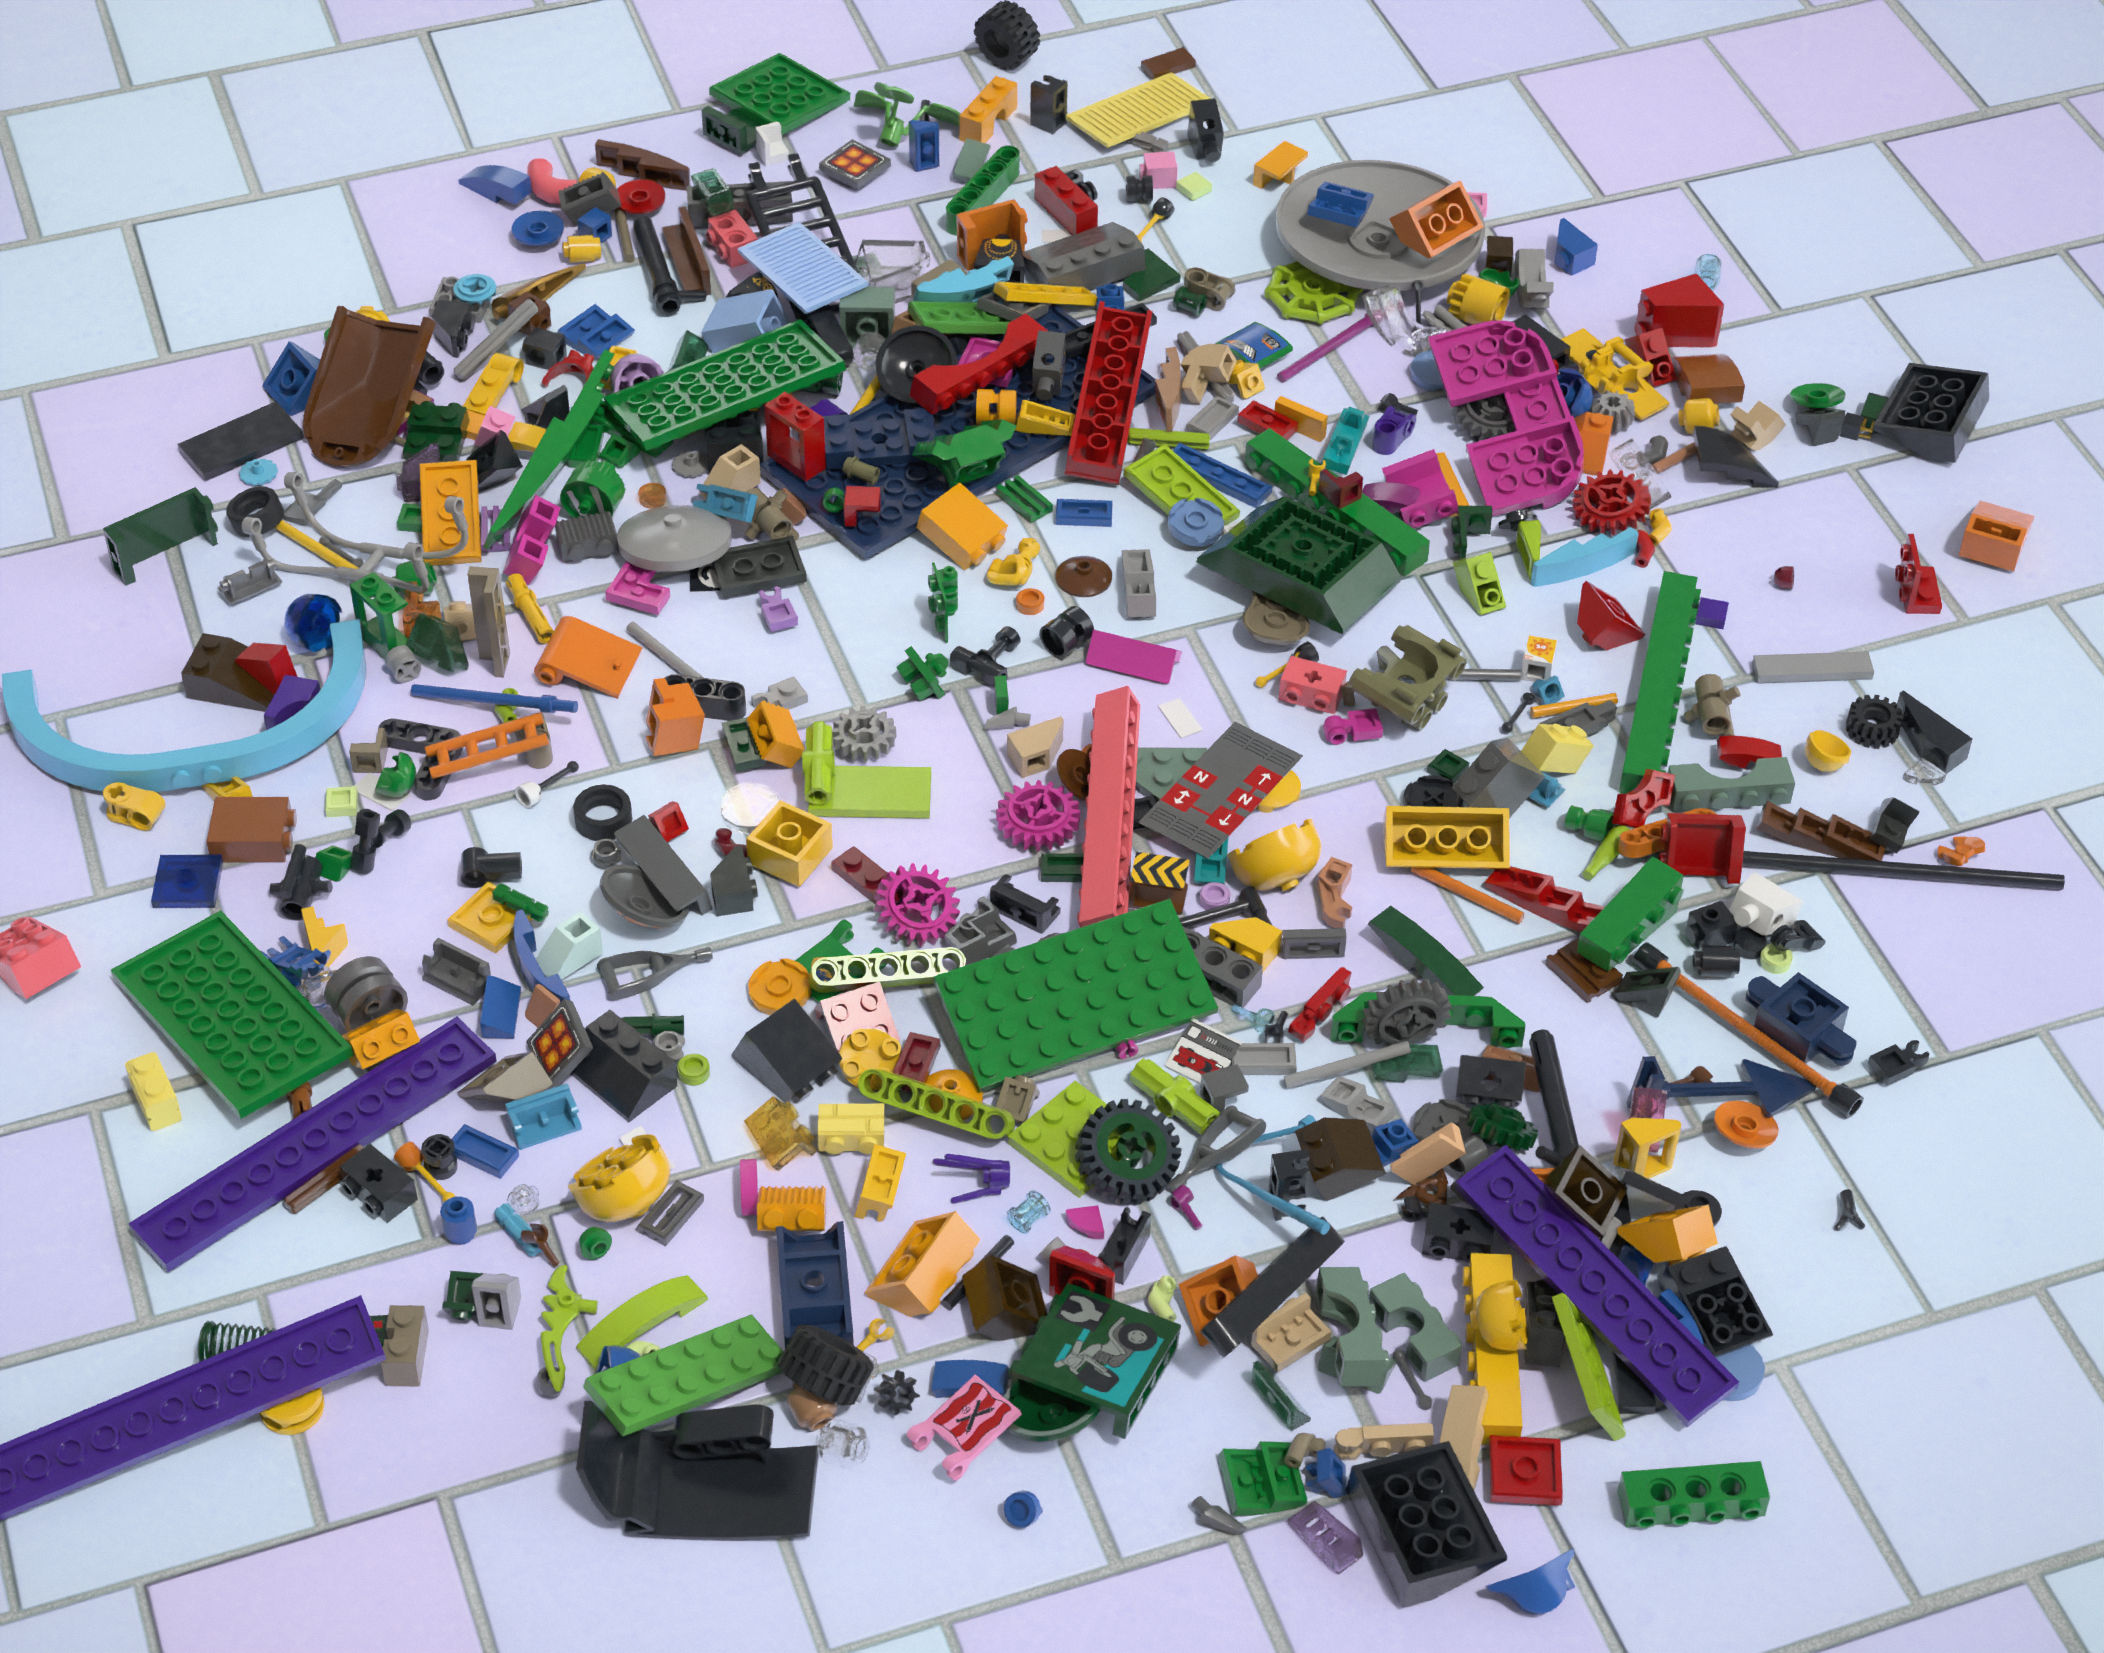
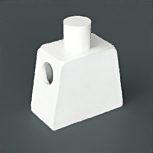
(1764, 905)

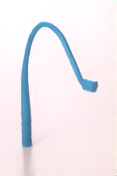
(1293, 1211)

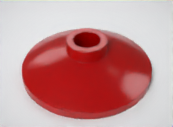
(641, 196)

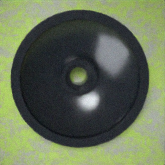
(907, 351)

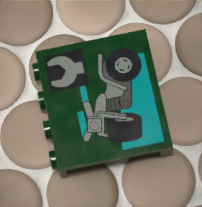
(1097, 1354)

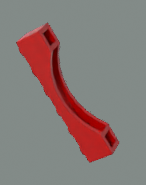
(943, 385)

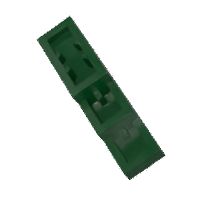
(1422, 951)

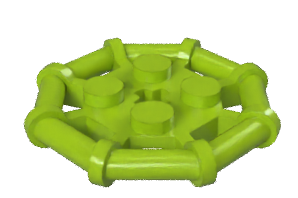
(1312, 301)

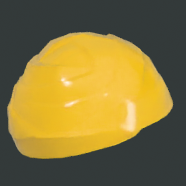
(1826, 751)

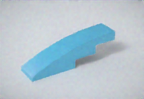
(1579, 560)

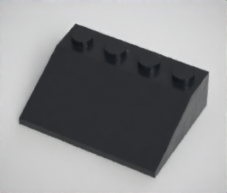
(1934, 410)
(1424, 1521)

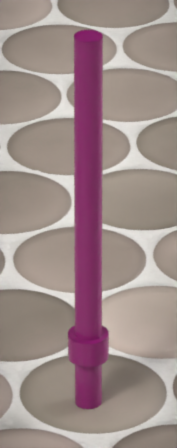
(1324, 349)

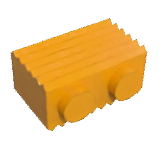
(775, 734)
(792, 1208)

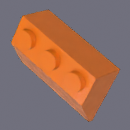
(1437, 221)

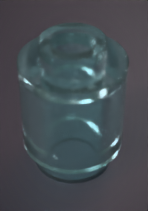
(1709, 269)

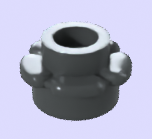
(606, 852)

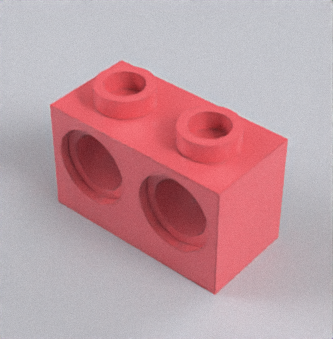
(727, 234)

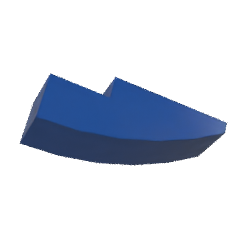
(498, 183)

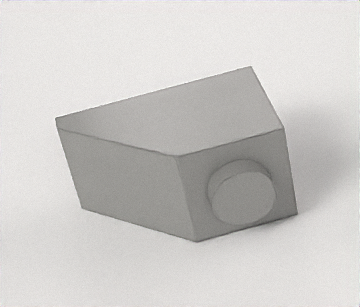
(497, 1300)

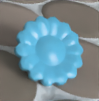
(258, 472)

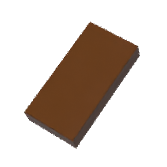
(1172, 61)

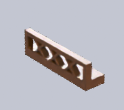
(687, 254)

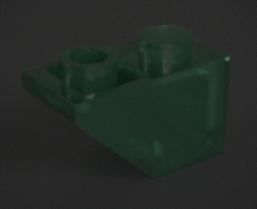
(438, 640)

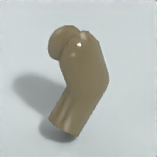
(1301, 1446)

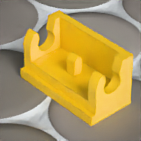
(880, 1182)

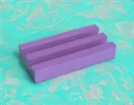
(485, 514)

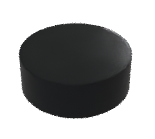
(1749, 943)

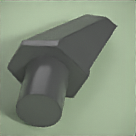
(1217, 1517)

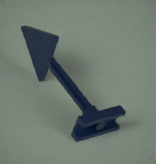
(1770, 1086)

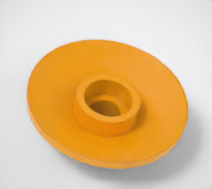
(960, 1083)

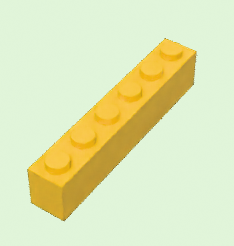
(1490, 1366)

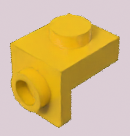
(1247, 378)

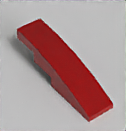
(1541, 897)

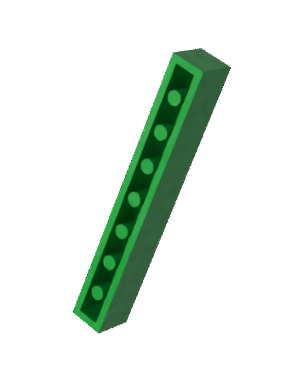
(1288, 469)

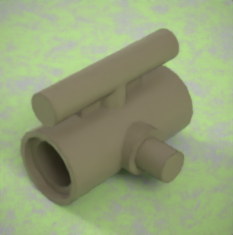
(769, 517)
(1713, 705)

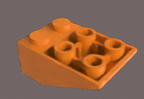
(1996, 535)

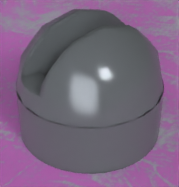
(543, 1383)

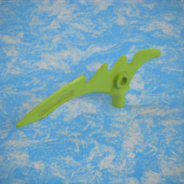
(565, 1308)

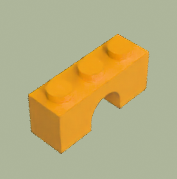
(995, 101)

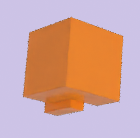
(673, 718)

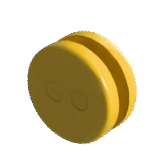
(295, 1414)

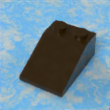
(217, 679)

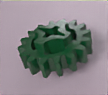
(1502, 1126)

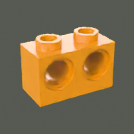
(381, 1038)

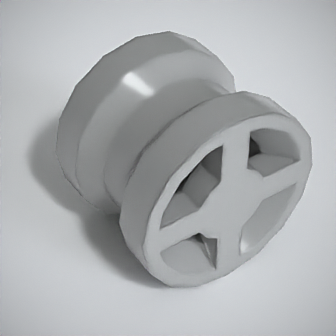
(402, 664)

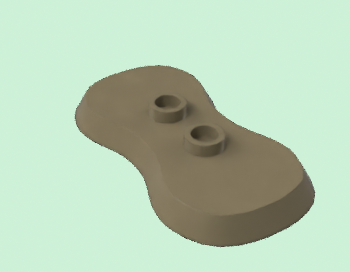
(1274, 623)

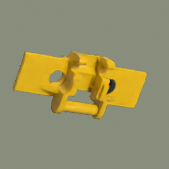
(1597, 367)

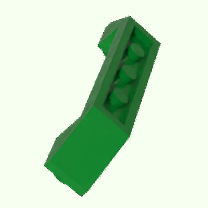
(1504, 1026)

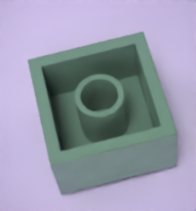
(867, 311)

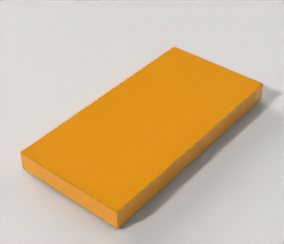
(438, 526)

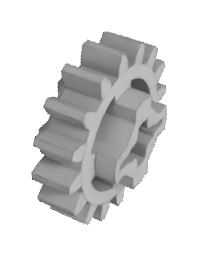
(864, 733)

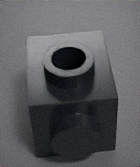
(1711, 925)

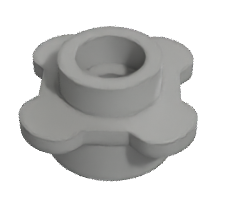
(670, 1044)

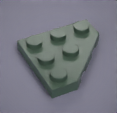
(1162, 767)

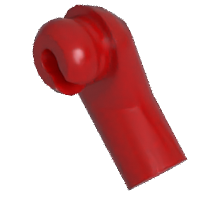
(1646, 549)

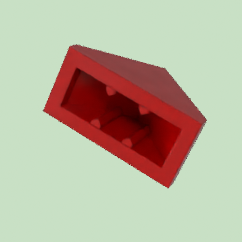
(267, 664)

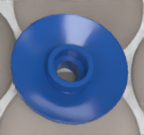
(537, 228)

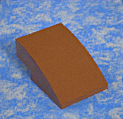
(1709, 377)

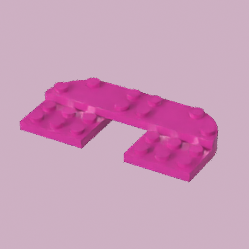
(1546, 451)

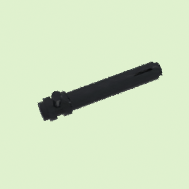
(663, 287)
(1554, 1098)

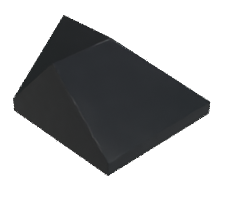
(495, 461)

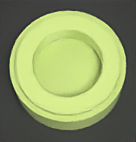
(1774, 960)

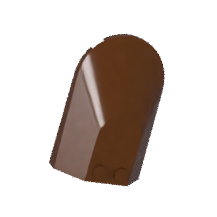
(362, 386)

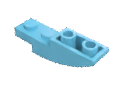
(958, 287)

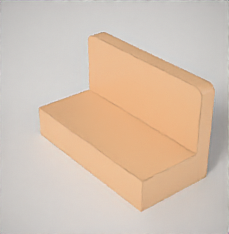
(1430, 1155)

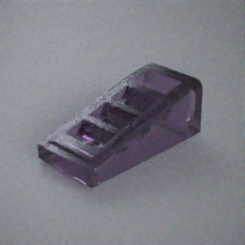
(1340, 1553)

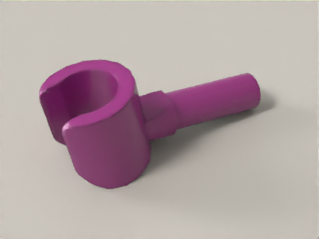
(1180, 1201)

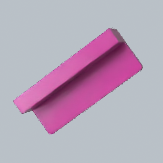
(1132, 656)

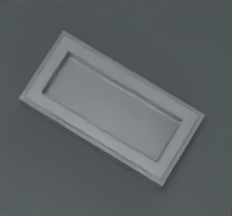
(1213, 417)
(1266, 1058)

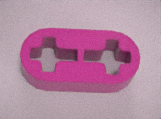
(749, 1186)

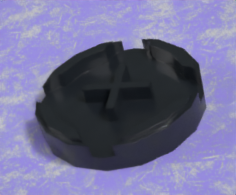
(1432, 792)

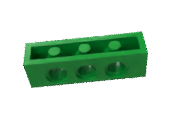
(1707, 1482)

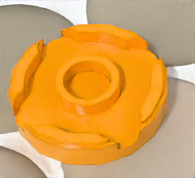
(777, 984)

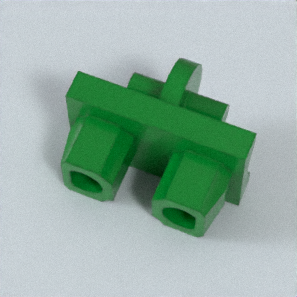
(927, 684)

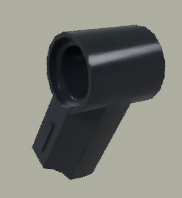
(479, 866)

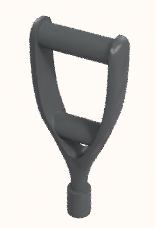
(658, 960)
(1207, 1157)

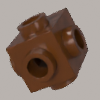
(540, 320)

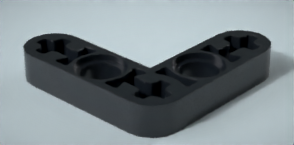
(401, 735)

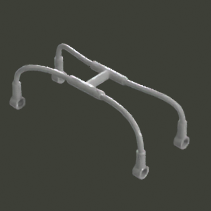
(411, 551)

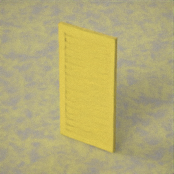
(1136, 110)

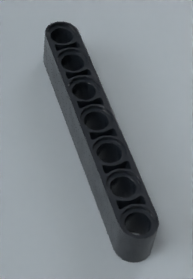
(1270, 1289)

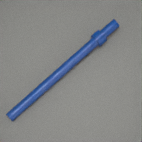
(545, 703)

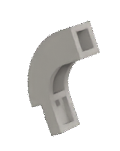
(1530, 270)

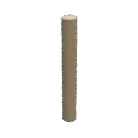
(624, 235)

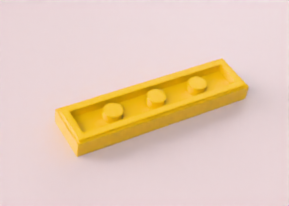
(1045, 293)

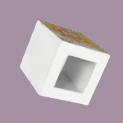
(1538, 658)

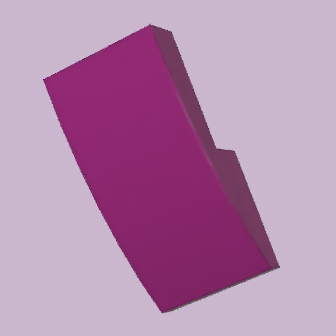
(1392, 495)

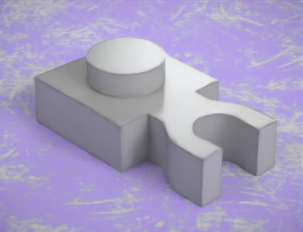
(785, 693)

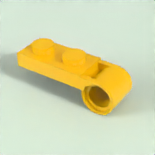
(494, 382)

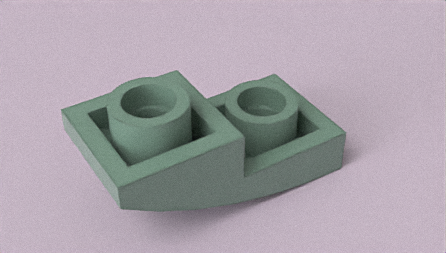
(971, 159)

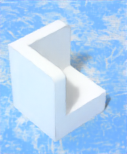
(770, 144)

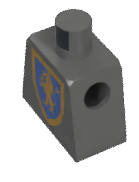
(1049, 376)

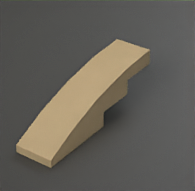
(1464, 1427)

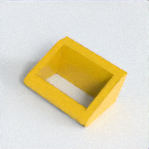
(1634, 1144)

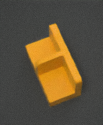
(1278, 164)

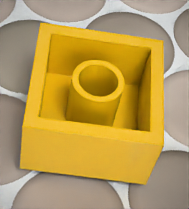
(789, 843)

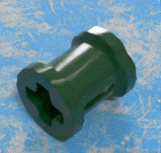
(1198, 305)

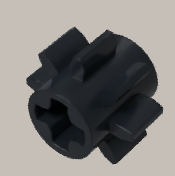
(905, 1391)

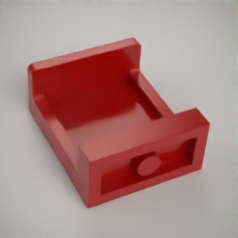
(1704, 844)

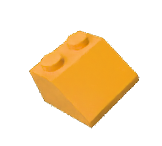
(1671, 1234)

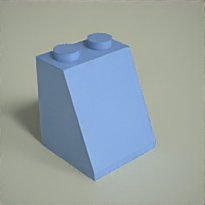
(743, 318)

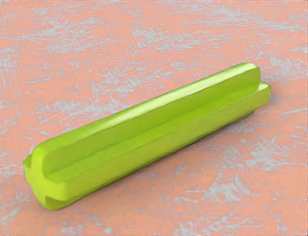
(1171, 439)

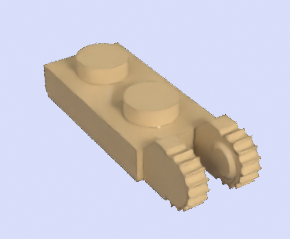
(1382, 1439)

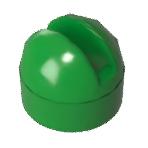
(838, 503)

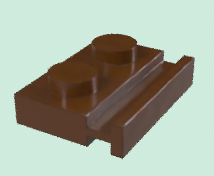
(1582, 974)

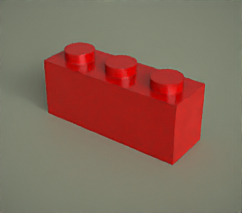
(1065, 201)

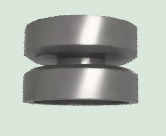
(363, 992)

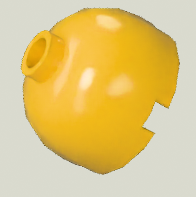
(1501, 1317)

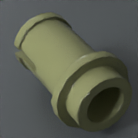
(861, 470)

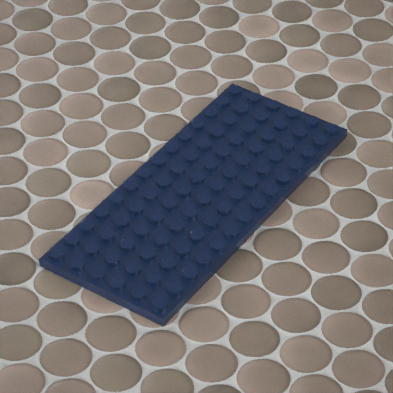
(913, 486)

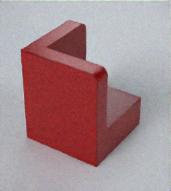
(860, 499)

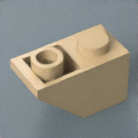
(735, 470)
(1035, 746)

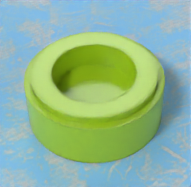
(693, 1069)

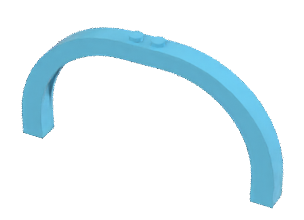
(197, 764)

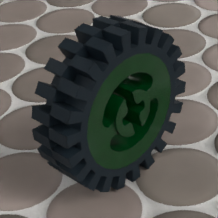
(1116, 1171)

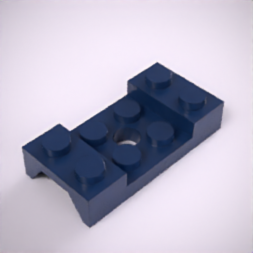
(857, 439)
(820, 1258)

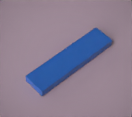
(1225, 478)

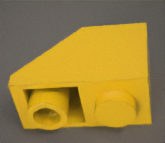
(1249, 938)

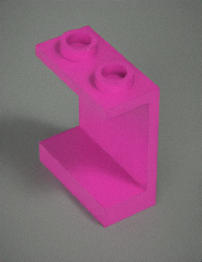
(1435, 497)

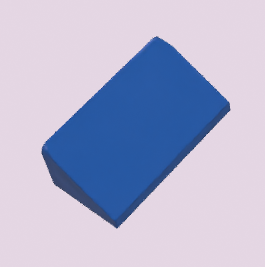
(923, 145)
(500, 1008)

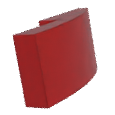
(1743, 749)

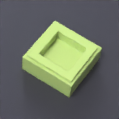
(1194, 186)
(341, 801)

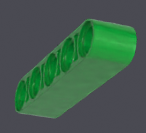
(985, 185)

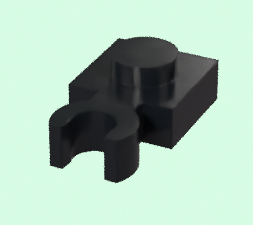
(1895, 1064)

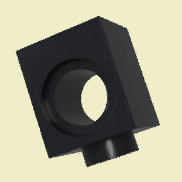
(544, 348)

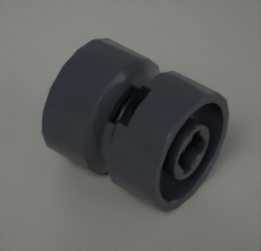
(1066, 632)

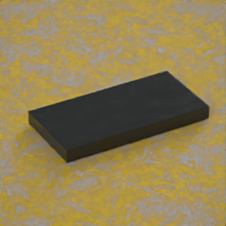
(240, 441)

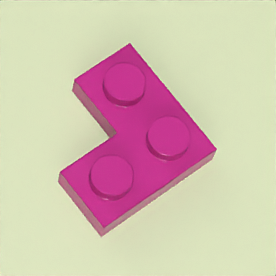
(633, 590)

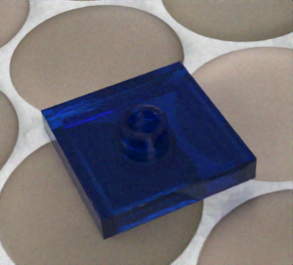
(187, 881)

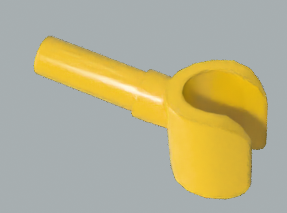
(1314, 474)
(874, 1334)

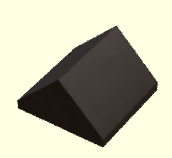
(1586, 1189)

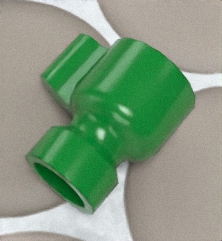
(1593, 823)

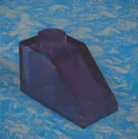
(409, 479)

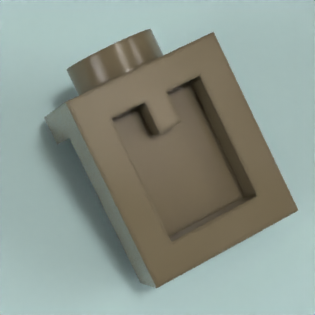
(1018, 1097)

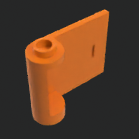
(587, 657)

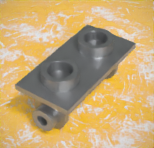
(242, 585)

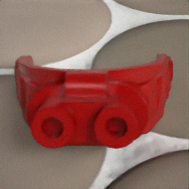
(572, 363)

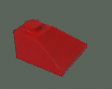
(1605, 619)
(1079, 1269)

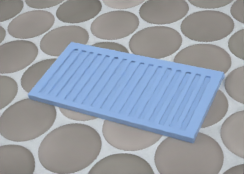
(802, 267)

